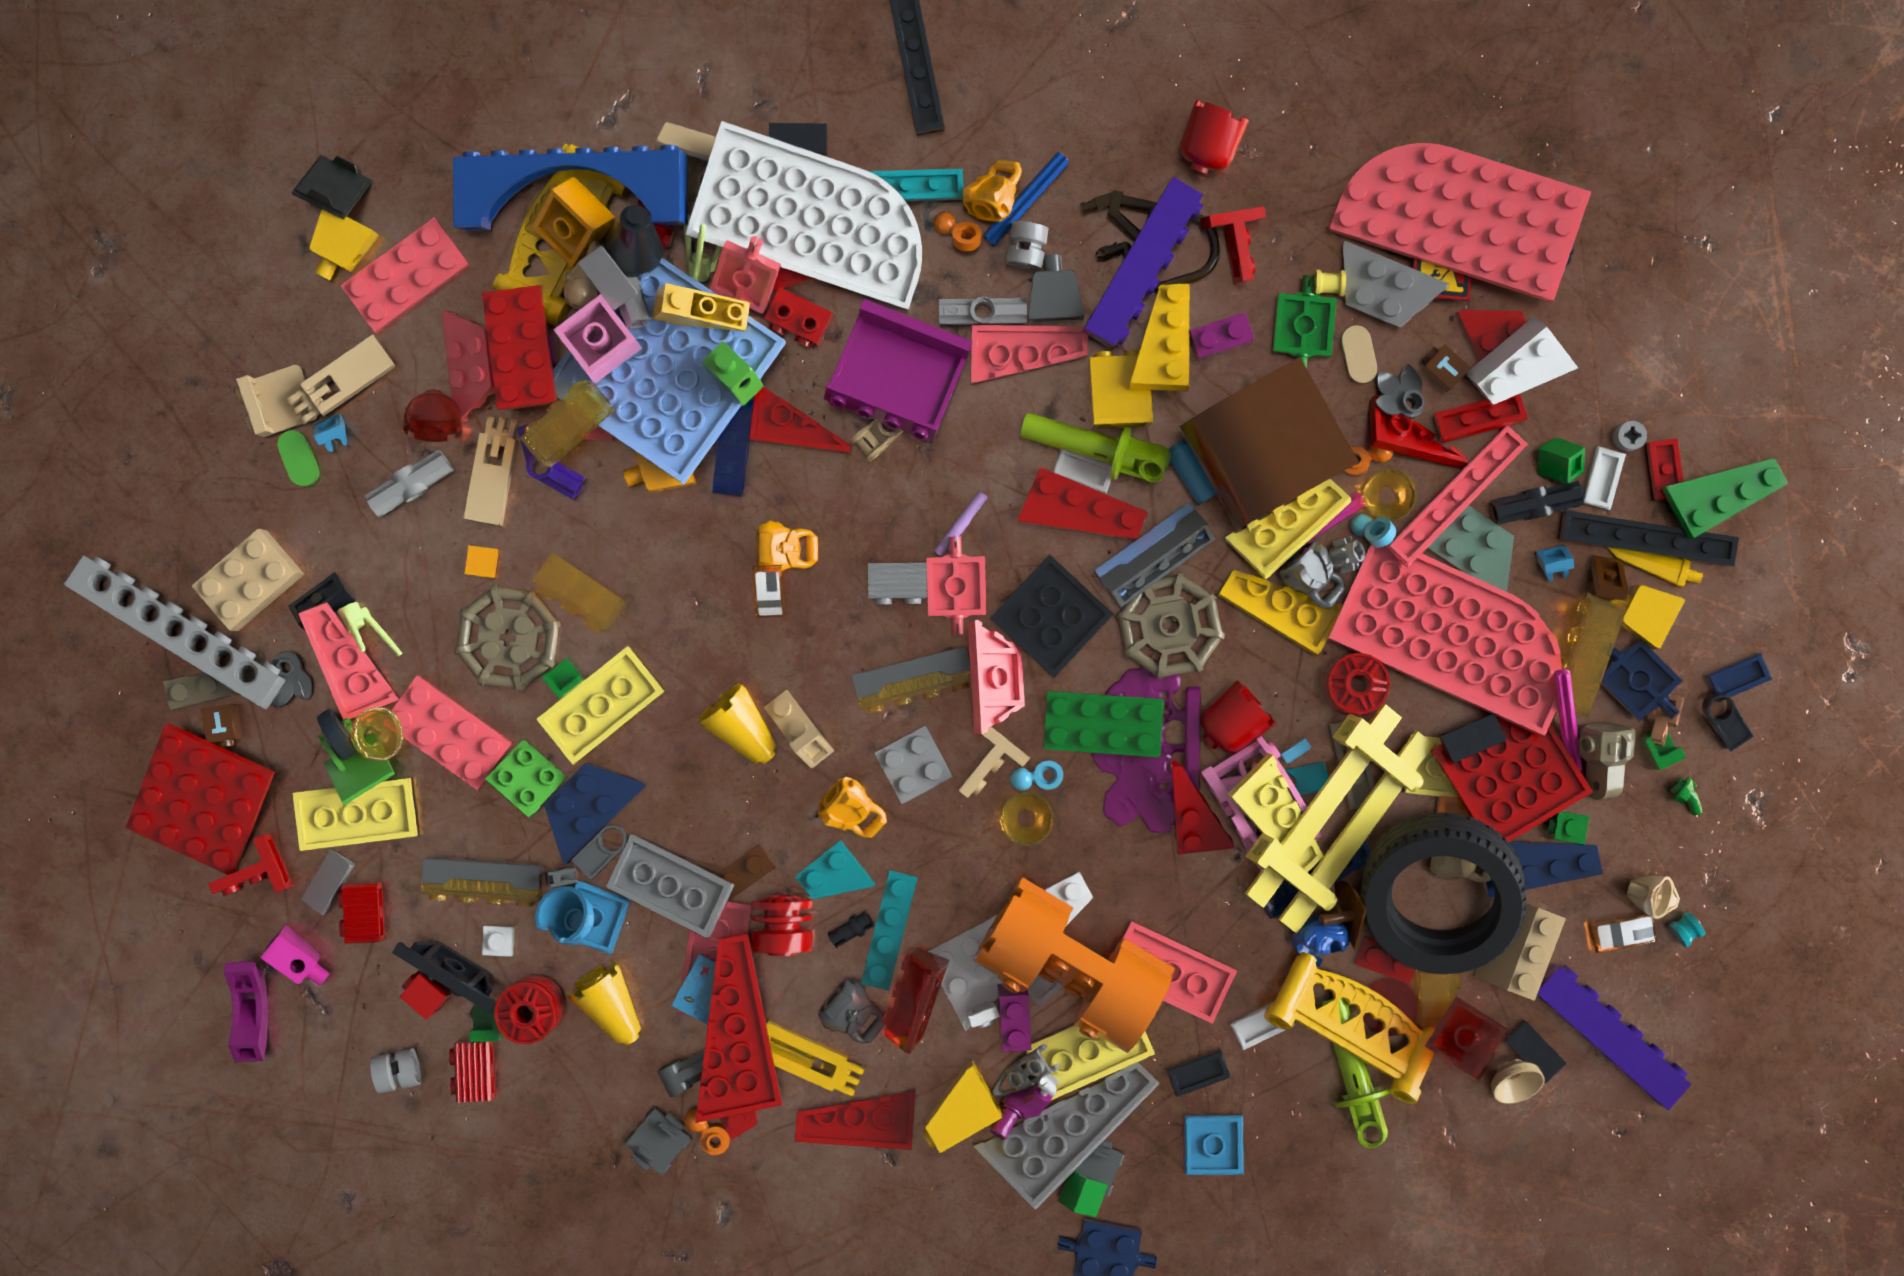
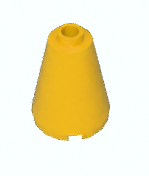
(739, 725)
(607, 1003)

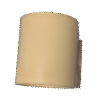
(876, 436)

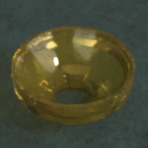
(1404, 494)
(387, 730)
(1038, 830)

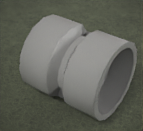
(1029, 235)
(385, 1073)

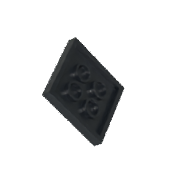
(1051, 616)

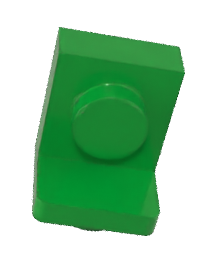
(1567, 827)

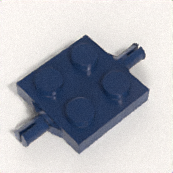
(1641, 681)
(1106, 1250)

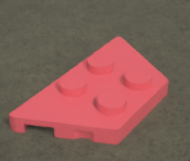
(467, 362)
(994, 677)

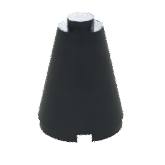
(634, 242)

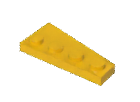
(1165, 346)
(1281, 610)

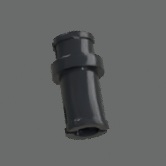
(854, 927)

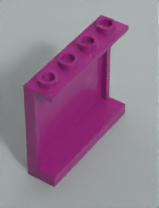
(898, 371)

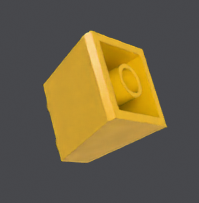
(1111, 399)
(961, 1110)

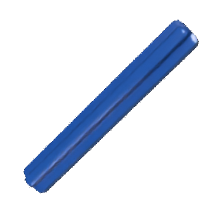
(1027, 197)

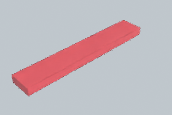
(1456, 496)

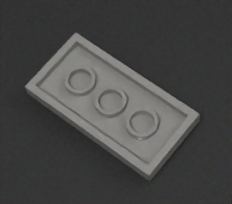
(670, 886)

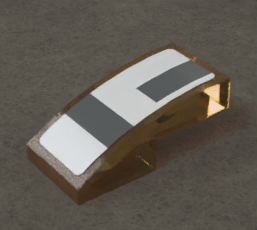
(768, 590)
(1623, 932)

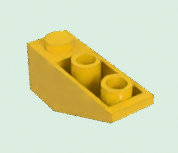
(699, 309)

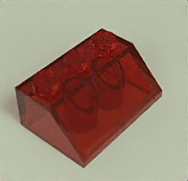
(914, 998)

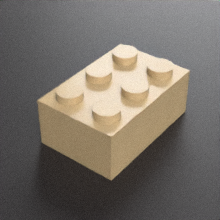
(247, 580)

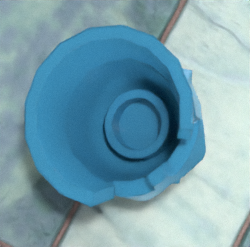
(566, 914)

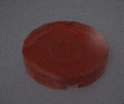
(1399, 995)

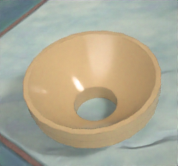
(1516, 1081)

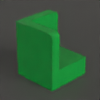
(1561, 460)
(563, 678)
(1660, 756)
(484, 1026)
(1082, 1194)

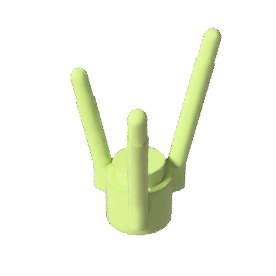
(698, 263)
(352, 618)

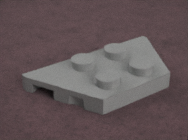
(1386, 287)

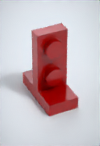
(1237, 239)
(270, 864)

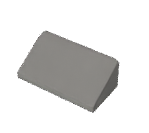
(607, 277)
(327, 882)

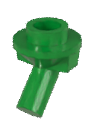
(1684, 791)

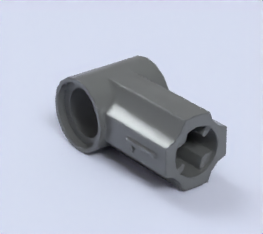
(681, 1074)

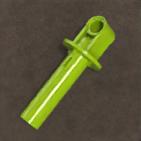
(1124, 453)
(1361, 1095)

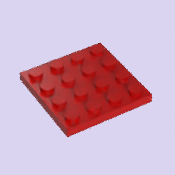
(1516, 780)
(199, 799)

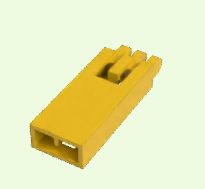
(797, 1054)

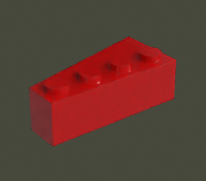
(1078, 508)

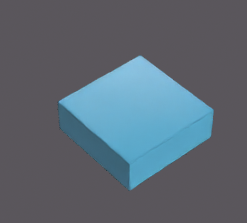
(1295, 750)

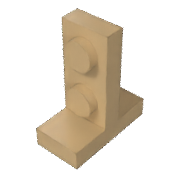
(798, 729)
(992, 762)

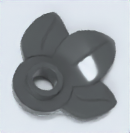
(1399, 389)
(297, 680)

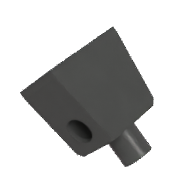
(1055, 293)

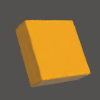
(481, 561)

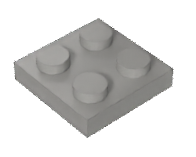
(913, 764)

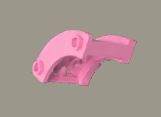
(1221, 787)

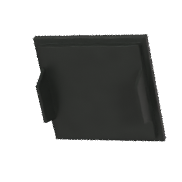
(332, 185)

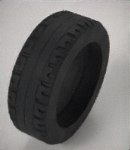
(1443, 949)

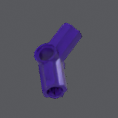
(557, 477)

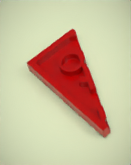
(783, 424)
(1409, 438)
(1195, 823)

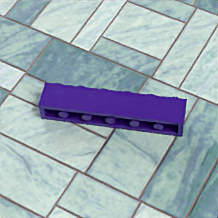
(1142, 263)
(1611, 1037)

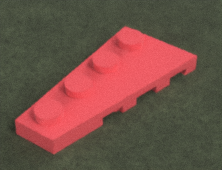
(1019, 348)
(348, 671)

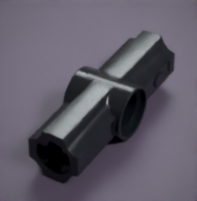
(1537, 502)

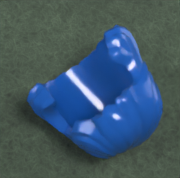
(1320, 939)

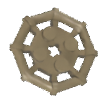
(496, 624)
(1183, 637)

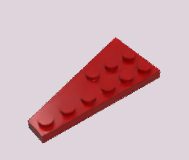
(738, 1053)

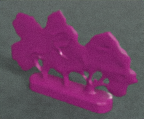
(1140, 777)

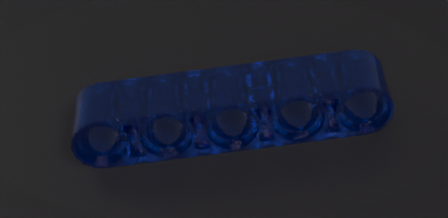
(733, 453)

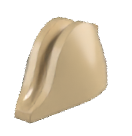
(1653, 895)

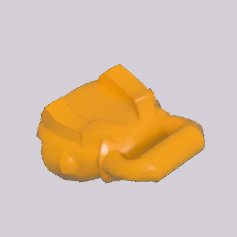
(993, 195)
(782, 546)
(847, 806)

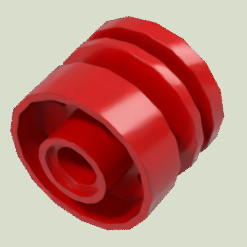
(1369, 672)
(782, 925)
(515, 1018)

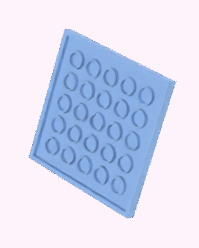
(662, 393)

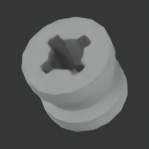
(1623, 436)

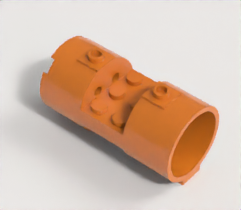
(1117, 992)

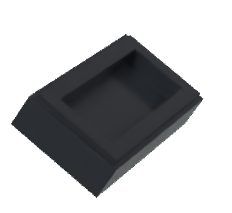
(803, 135)
(1472, 738)
(1535, 1049)
(1198, 1072)

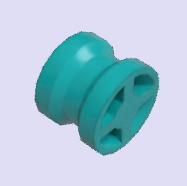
(1687, 929)

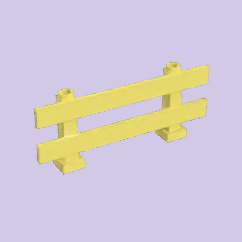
(1281, 858)

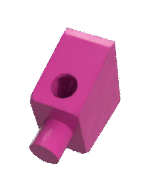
(284, 951)

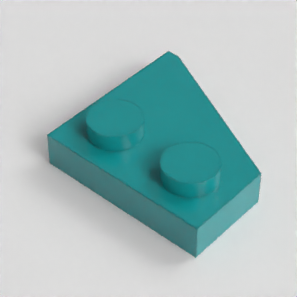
(834, 873)

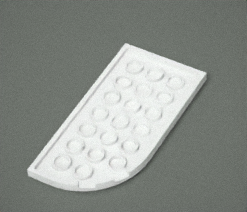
(810, 215)

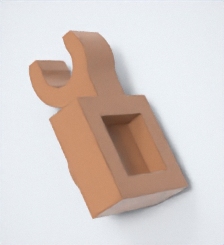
(1662, 721)

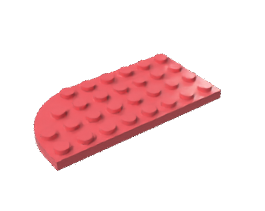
(1465, 215)
(1453, 636)

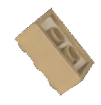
(696, 146)
(1527, 958)

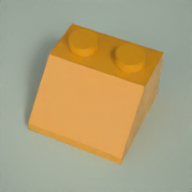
(572, 220)

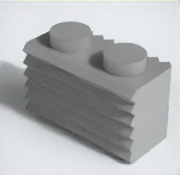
(897, 581)

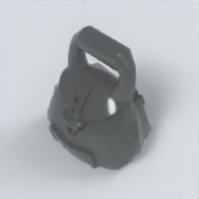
(1310, 572)
(849, 1010)

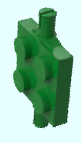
(1304, 323)

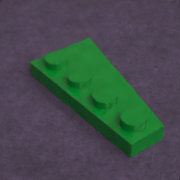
(1718, 496)

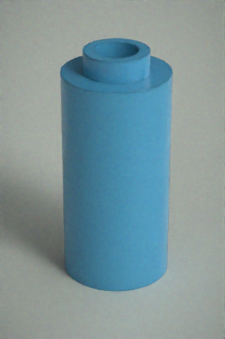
(1191, 472)

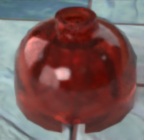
(432, 417)

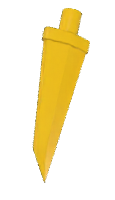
(1665, 567)

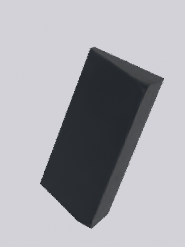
(329, 590)

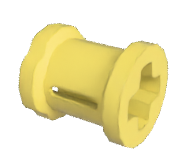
(1330, 282)

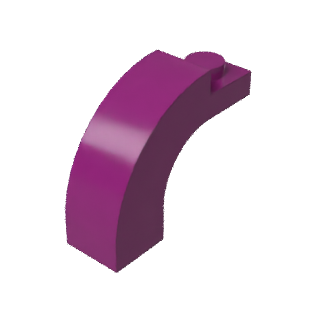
(250, 1011)

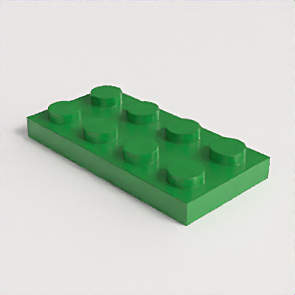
(1103, 724)

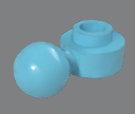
(1377, 531)
(1022, 779)

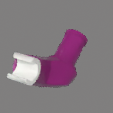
(1024, 1105)

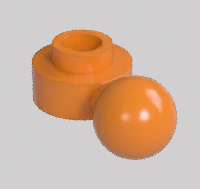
(965, 235)
(1376, 454)
(708, 1132)

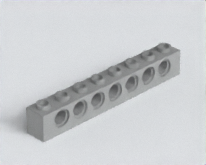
(86, 581)

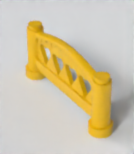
(552, 285)
(1297, 1004)

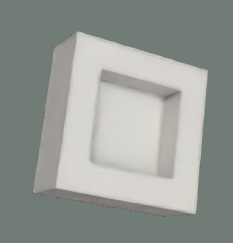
(498, 940)
(983, 1014)

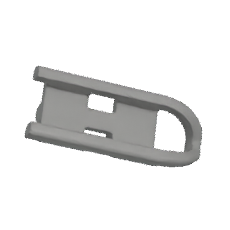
(1019, 1078)

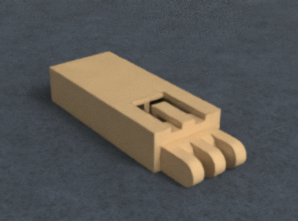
(350, 373)
(491, 482)

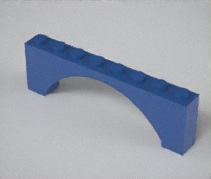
(488, 182)

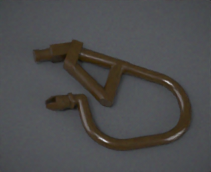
(1114, 201)

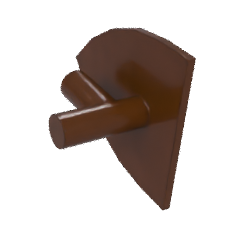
(1347, 910)

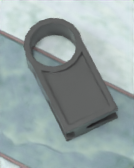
(596, 855)
(560, 876)

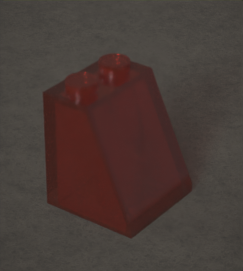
(1467, 1039)

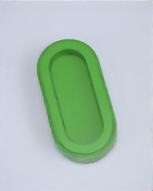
(298, 458)

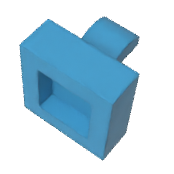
(330, 429)
(1555, 560)

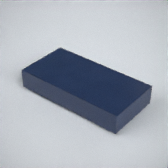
(1739, 676)

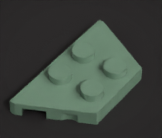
(1476, 548)

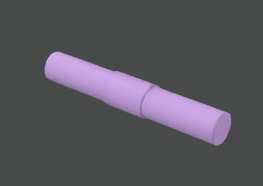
(961, 523)

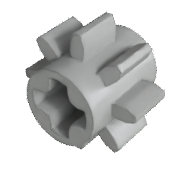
(1347, 554)

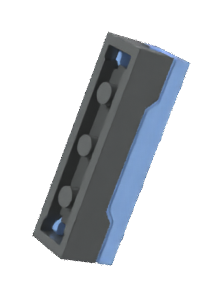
(1155, 554)

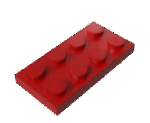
(519, 347)

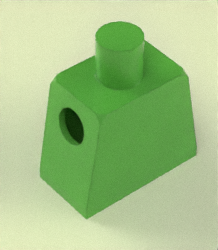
(731, 371)

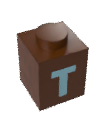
(1444, 367)
(222, 724)

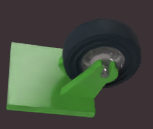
(347, 768)

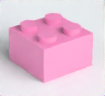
(597, 338)

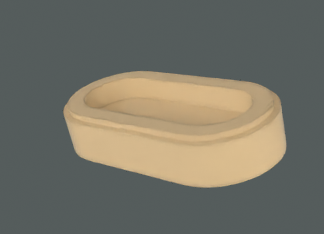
(1359, 354)

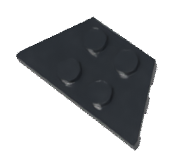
(451, 969)

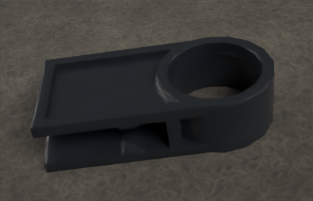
(1730, 725)

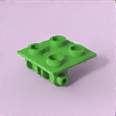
(526, 778)

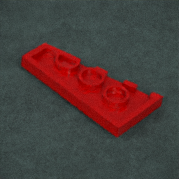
(864, 1123)

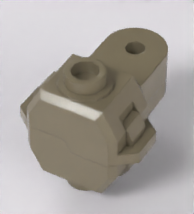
(1607, 751)

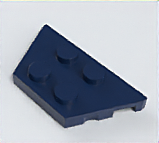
(587, 806)

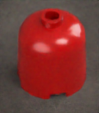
(1211, 137)
(1235, 719)

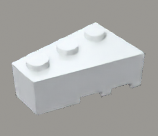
(1521, 363)

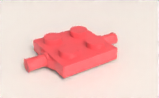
(745, 274)
(956, 586)

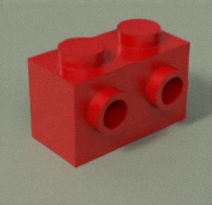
(799, 318)

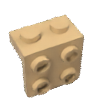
(267, 403)

